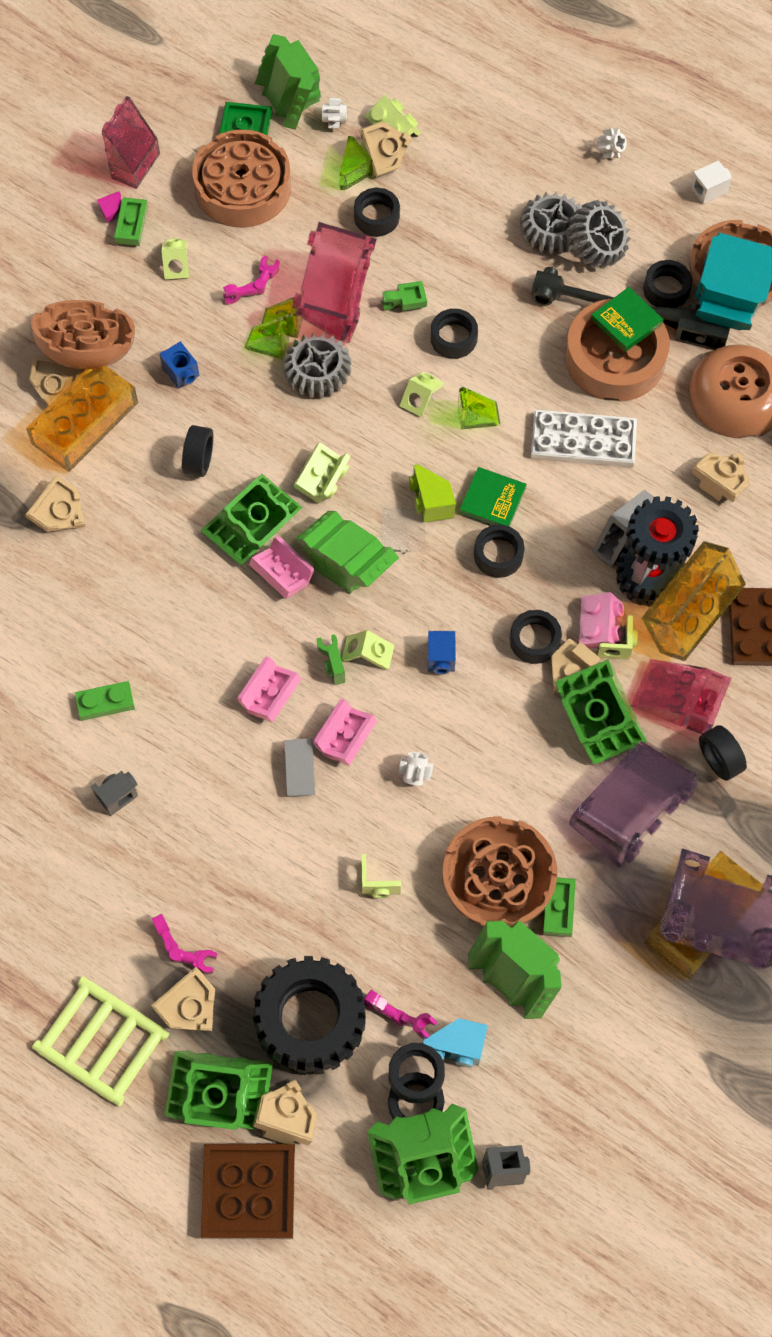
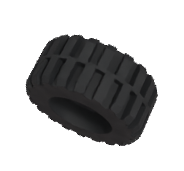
(301, 977)

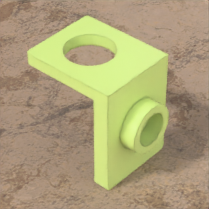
(175, 249)
(423, 385)
(370, 648)
(624, 650)
(378, 889)

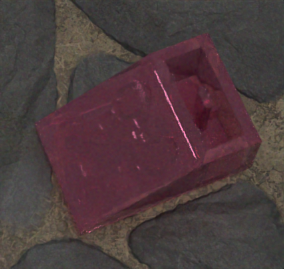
(129, 144)
(681, 694)

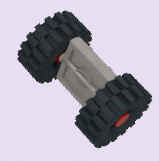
(656, 548)

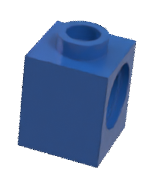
(179, 356)
(441, 651)

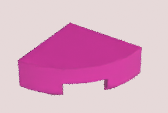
(110, 205)

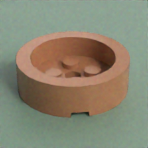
(254, 196)
(603, 376)

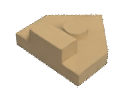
(384, 146)
(51, 378)
(722, 475)
(57, 507)
(571, 659)
(188, 1003)
(286, 1115)

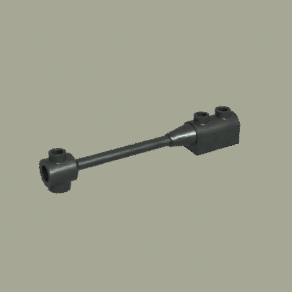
(689, 327)

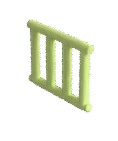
(91, 1078)

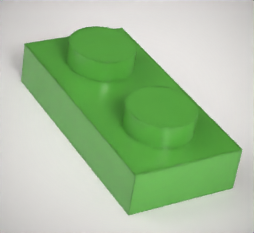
(131, 221)
(104, 700)
(560, 909)

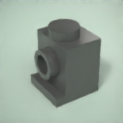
(116, 791)
(505, 1166)

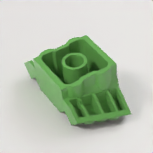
(288, 79)
(251, 519)
(345, 552)
(600, 712)
(517, 965)
(216, 1089)
(423, 1154)

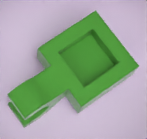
(408, 295)
(334, 663)

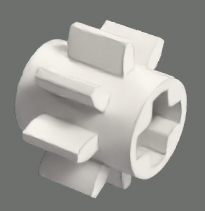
(334, 113)
(611, 143)
(415, 768)

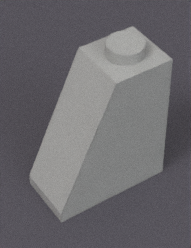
(613, 536)

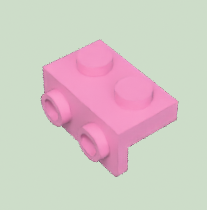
(283, 568)
(600, 620)
(268, 690)
(344, 733)

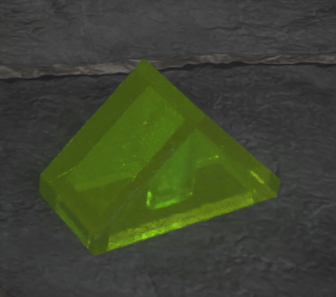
(356, 164)
(285, 309)
(269, 338)
(476, 410)

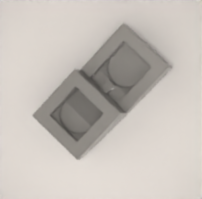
(299, 767)

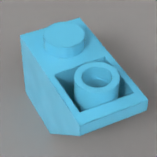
(460, 1041)

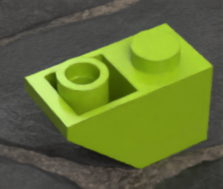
(433, 495)

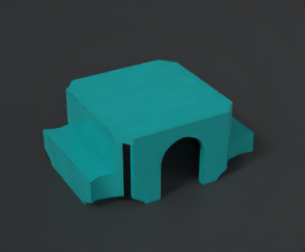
(734, 281)

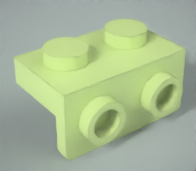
(391, 113)
(321, 473)

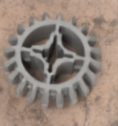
(546, 222)
(599, 234)
(322, 354)

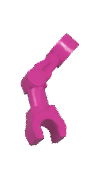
(233, 293)
(179, 955)
(399, 1017)

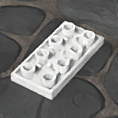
(584, 438)

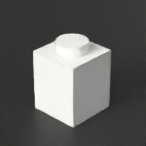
(711, 182)

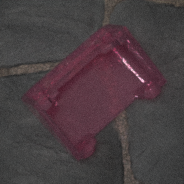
(334, 280)

